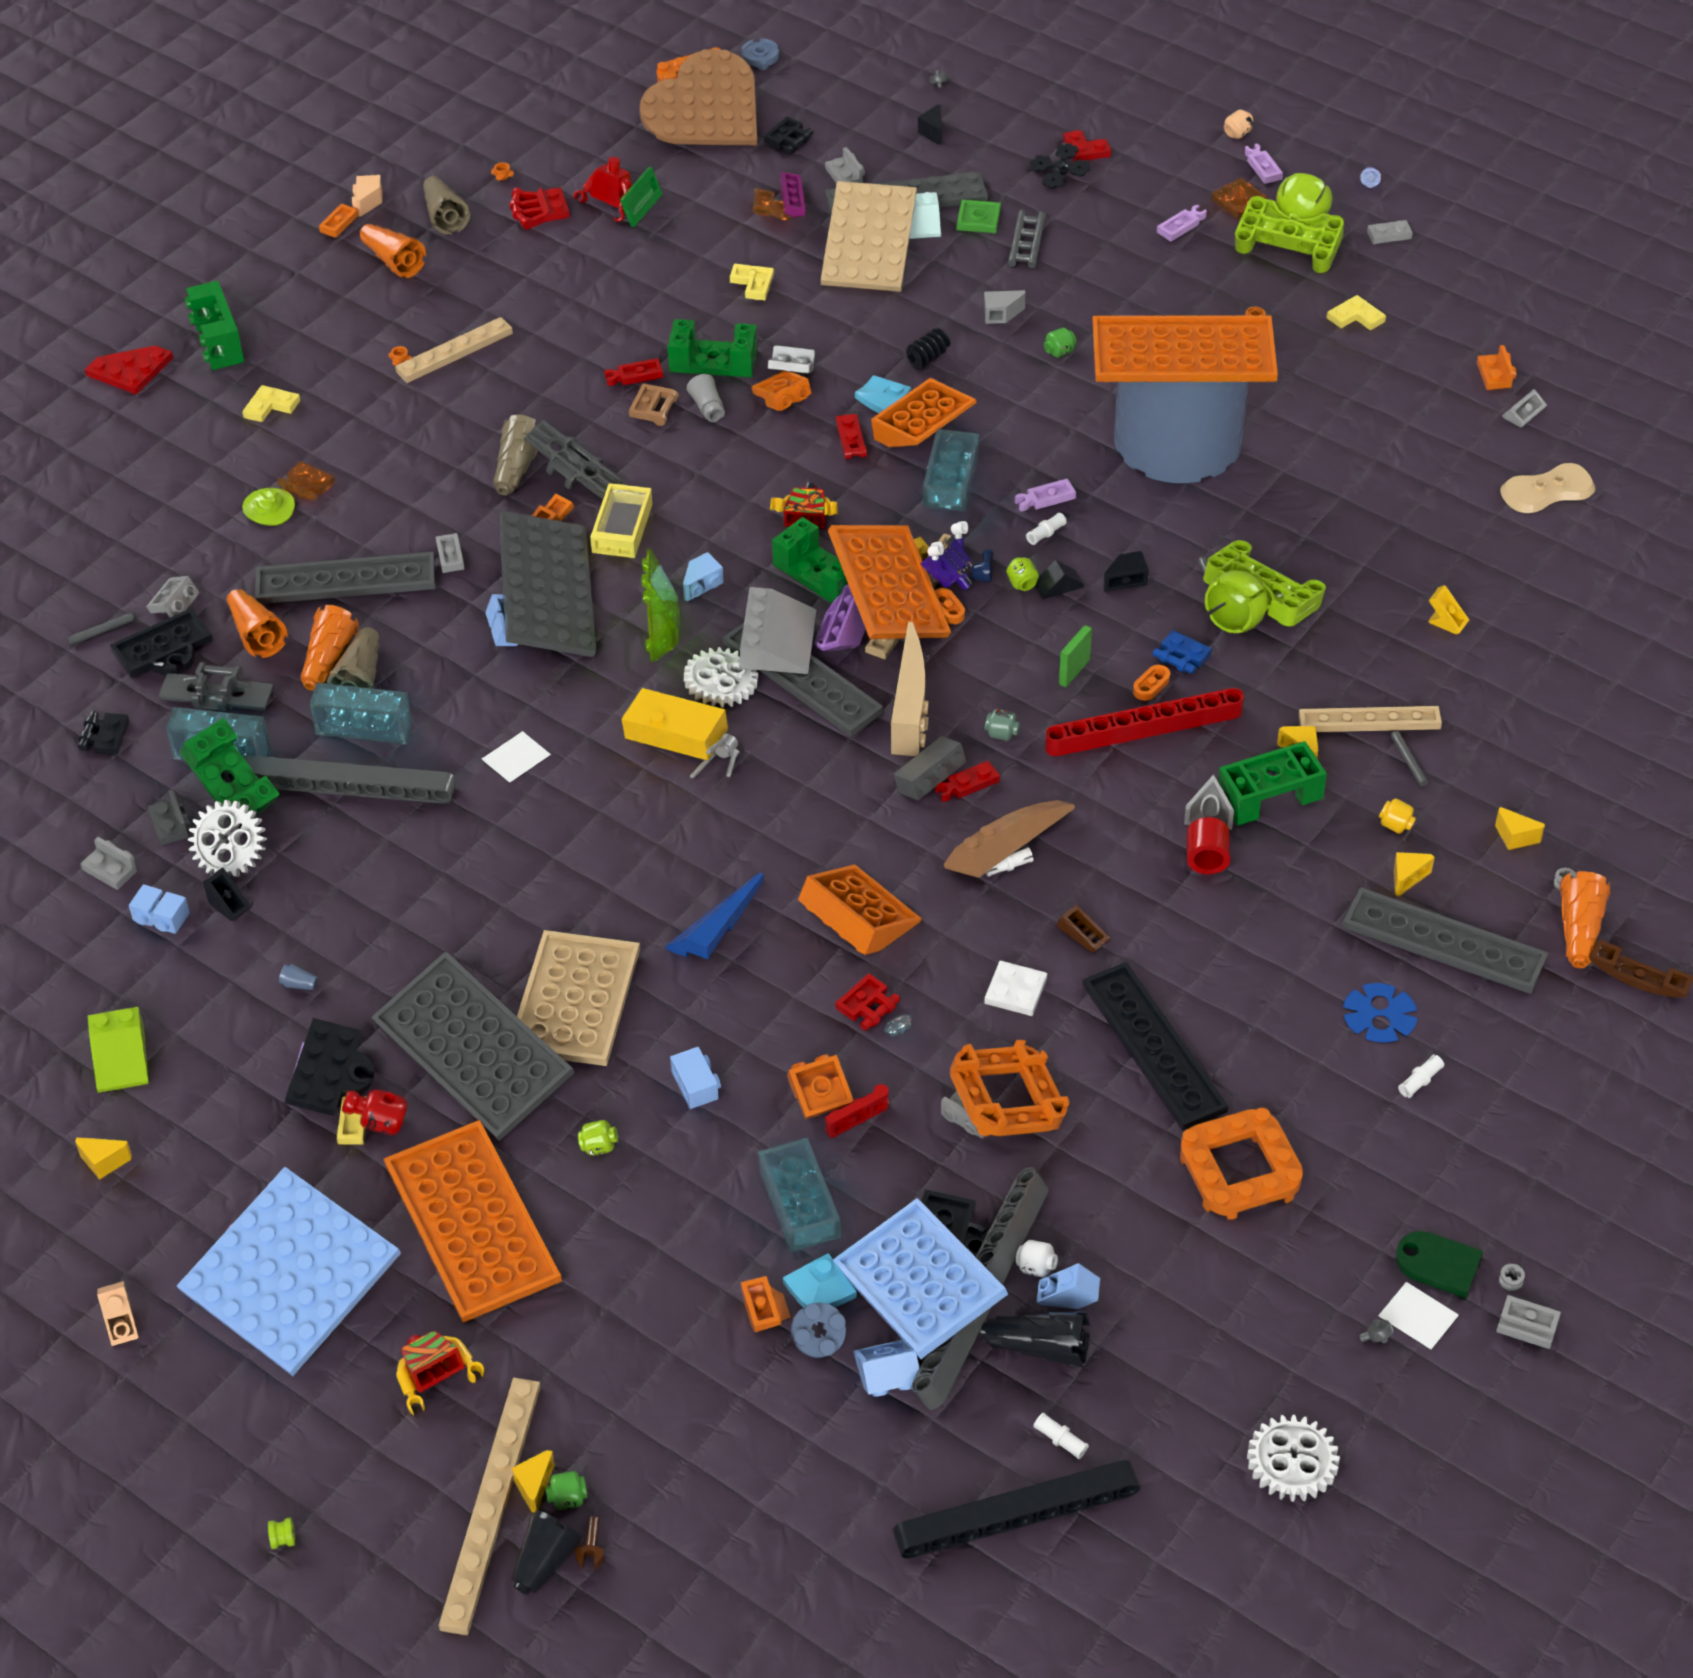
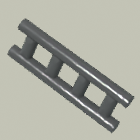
(1033, 246)

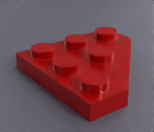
(131, 368)

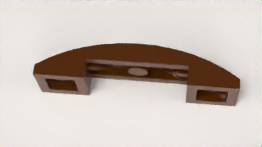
(1638, 974)

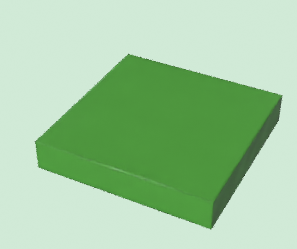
(978, 216)
(1075, 656)

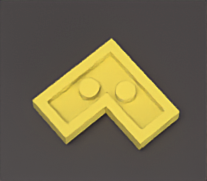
(756, 278)
(1356, 309)
(267, 399)

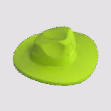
(269, 506)

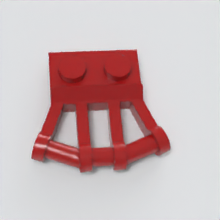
(538, 206)

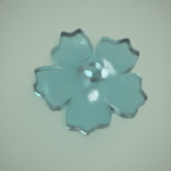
(898, 1024)

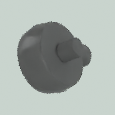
(939, 78)
(1378, 1331)

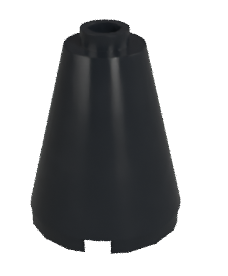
(543, 1552)

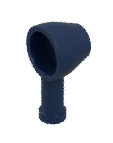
(982, 570)

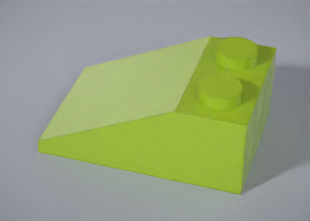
(118, 1049)

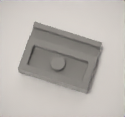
(1528, 1322)

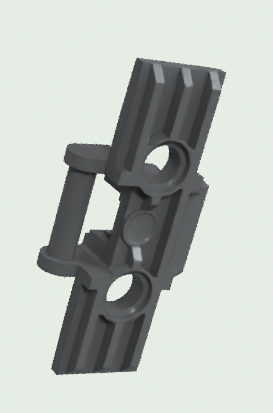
(570, 463)
(213, 696)

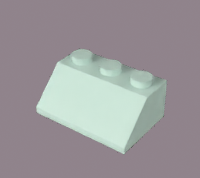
(926, 216)

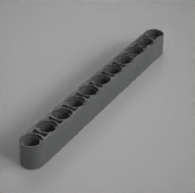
(352, 779)
(997, 1256)

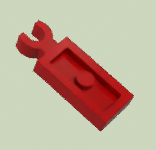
(634, 372)
(968, 781)

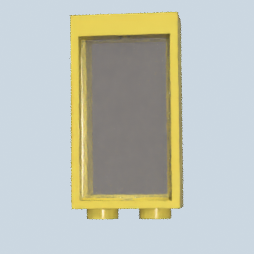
(621, 520)

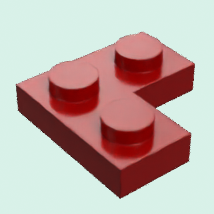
(1087, 150)

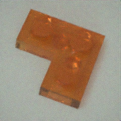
(766, 205)

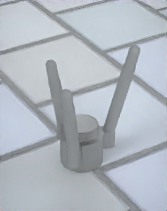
(724, 748)

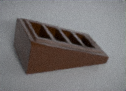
(1067, 926)

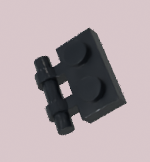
(784, 132)
(110, 732)

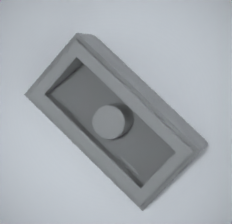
(1525, 409)

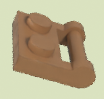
(647, 401)

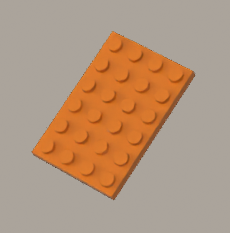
(888, 581)

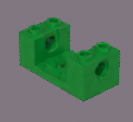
(215, 321)
(694, 355)
(800, 556)
(214, 753)
(1248, 782)

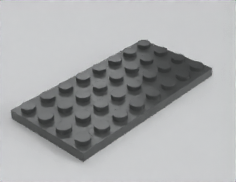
(546, 584)
(473, 1045)

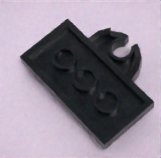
(163, 645)
(328, 1068)
(956, 1216)

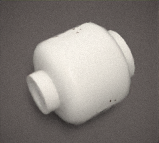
(1036, 1258)

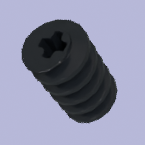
(927, 348)

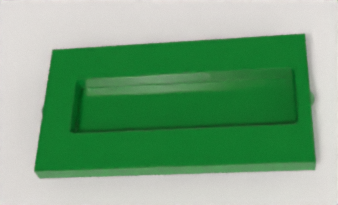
(641, 196)

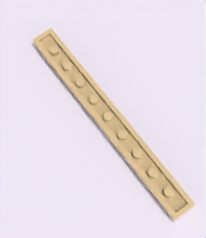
(489, 1507)

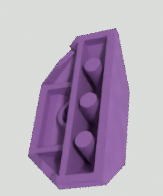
(841, 625)

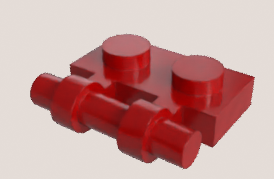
(862, 997)

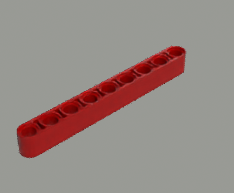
(1144, 722)

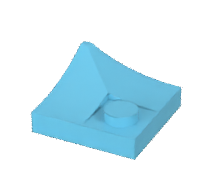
(881, 393)
(821, 1283)

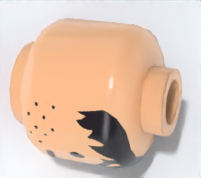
(1238, 124)

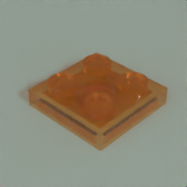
(1235, 196)

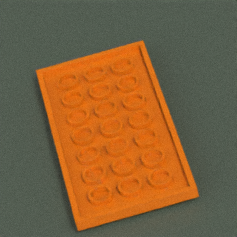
(1184, 349)
(472, 1221)

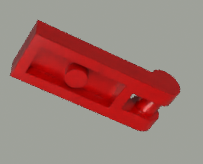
(850, 436)
(857, 1111)

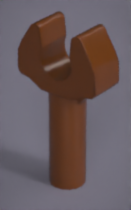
(591, 1547)

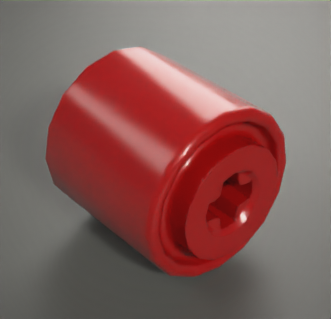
(1208, 845)

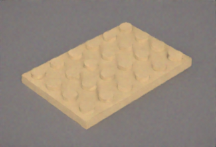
(868, 236)
(578, 994)

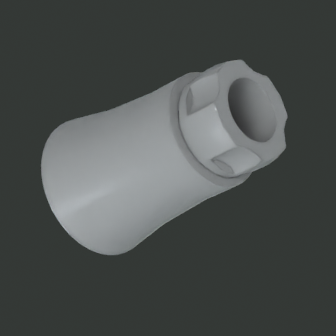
(705, 394)

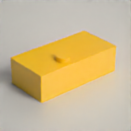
(674, 723)

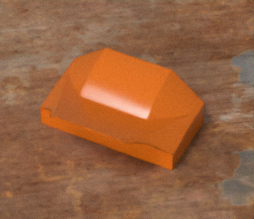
(764, 1304)

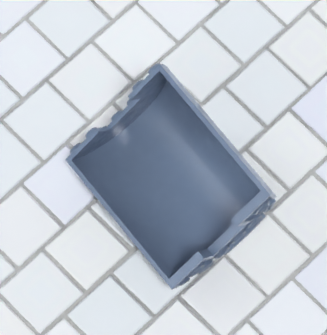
(1180, 427)

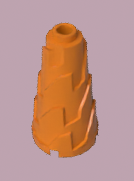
(397, 250)
(258, 628)
(328, 641)
(1582, 914)

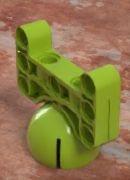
(1294, 221)
(1252, 589)

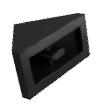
(931, 125)
(1058, 580)
(225, 895)

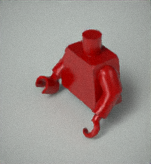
(607, 185)

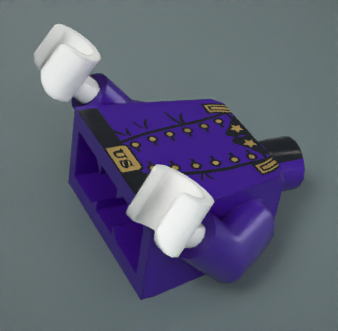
(948, 560)

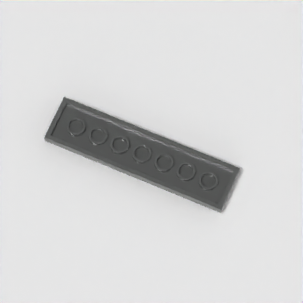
(949, 188)
(345, 578)
(822, 691)
(1445, 940)

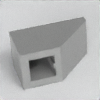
(1003, 305)

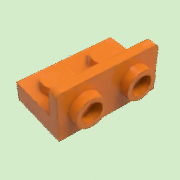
(1497, 369)

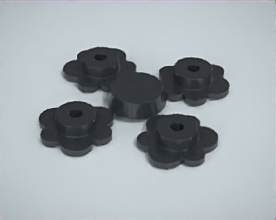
(1060, 167)

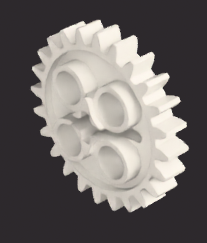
(719, 678)
(213, 824)
(1293, 1479)

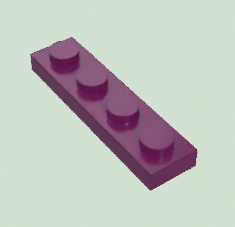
(792, 194)

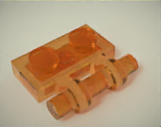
(306, 481)

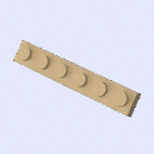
(453, 350)
(1371, 718)

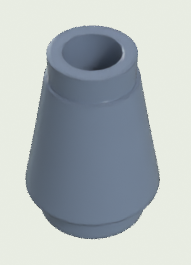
(297, 978)

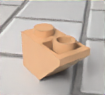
(367, 193)
(117, 1313)

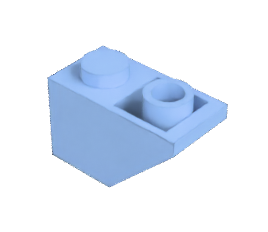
(701, 576)
(1069, 1288)

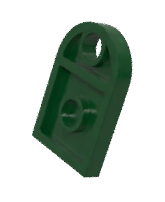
(1438, 1262)

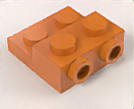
(782, 390)
(819, 1086)

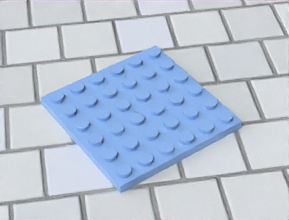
(288, 1270)

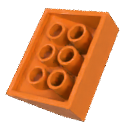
(919, 414)
(857, 908)

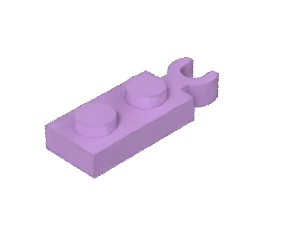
(1263, 164)
(1181, 223)
(1046, 495)

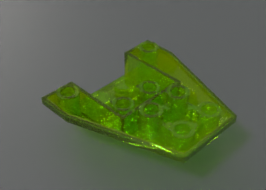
(661, 608)

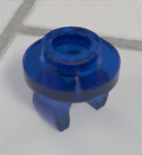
(1370, 177)

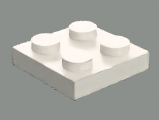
(1015, 988)

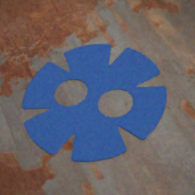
(1366, 1012)

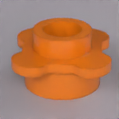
(502, 171)
(399, 355)

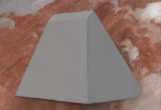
(1209, 802)

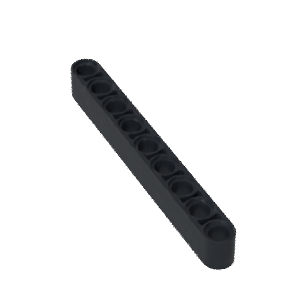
(1015, 1509)

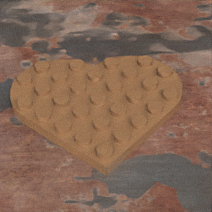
(706, 103)

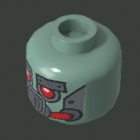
(1002, 724)

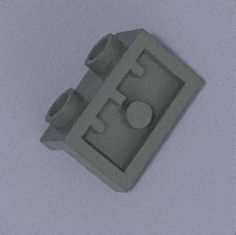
(168, 820)

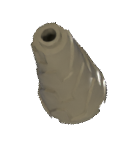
(445, 207)
(514, 453)
(359, 661)

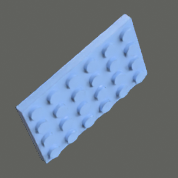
(920, 1278)

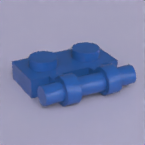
(1182, 652)

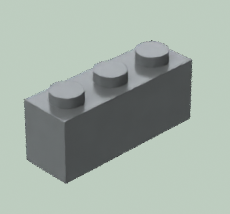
(929, 768)

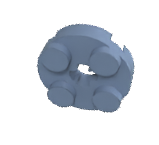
(761, 53)
(804, 1337)

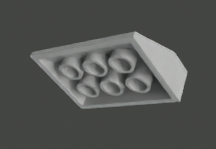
(776, 633)

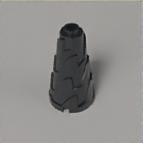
(1049, 1336)

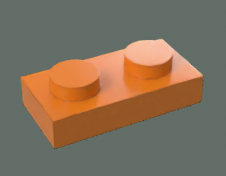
(338, 220)

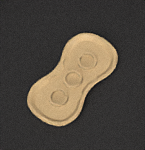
(1536, 492)

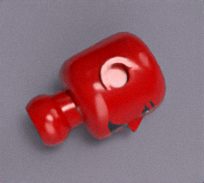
(379, 1110)

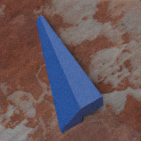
(707, 932)

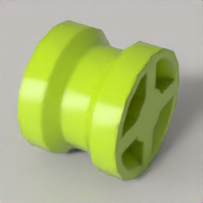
(281, 1533)

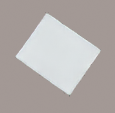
(516, 756)
(1418, 1315)

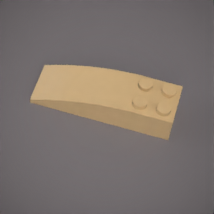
(910, 705)

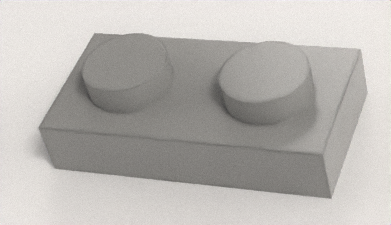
(1389, 232)
(449, 553)

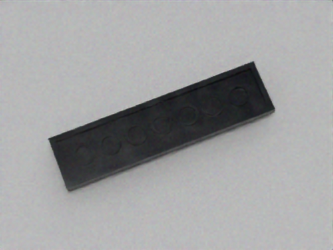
(1155, 1046)

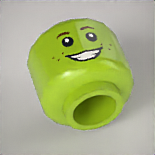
(1022, 573)
(597, 1137)

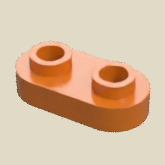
(951, 606)
(1148, 685)

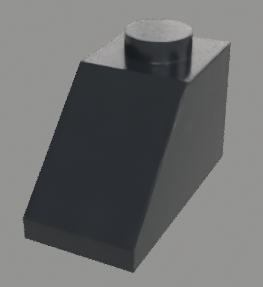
(1126, 572)

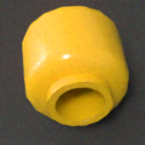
(1397, 816)

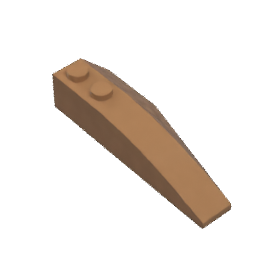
(1004, 837)

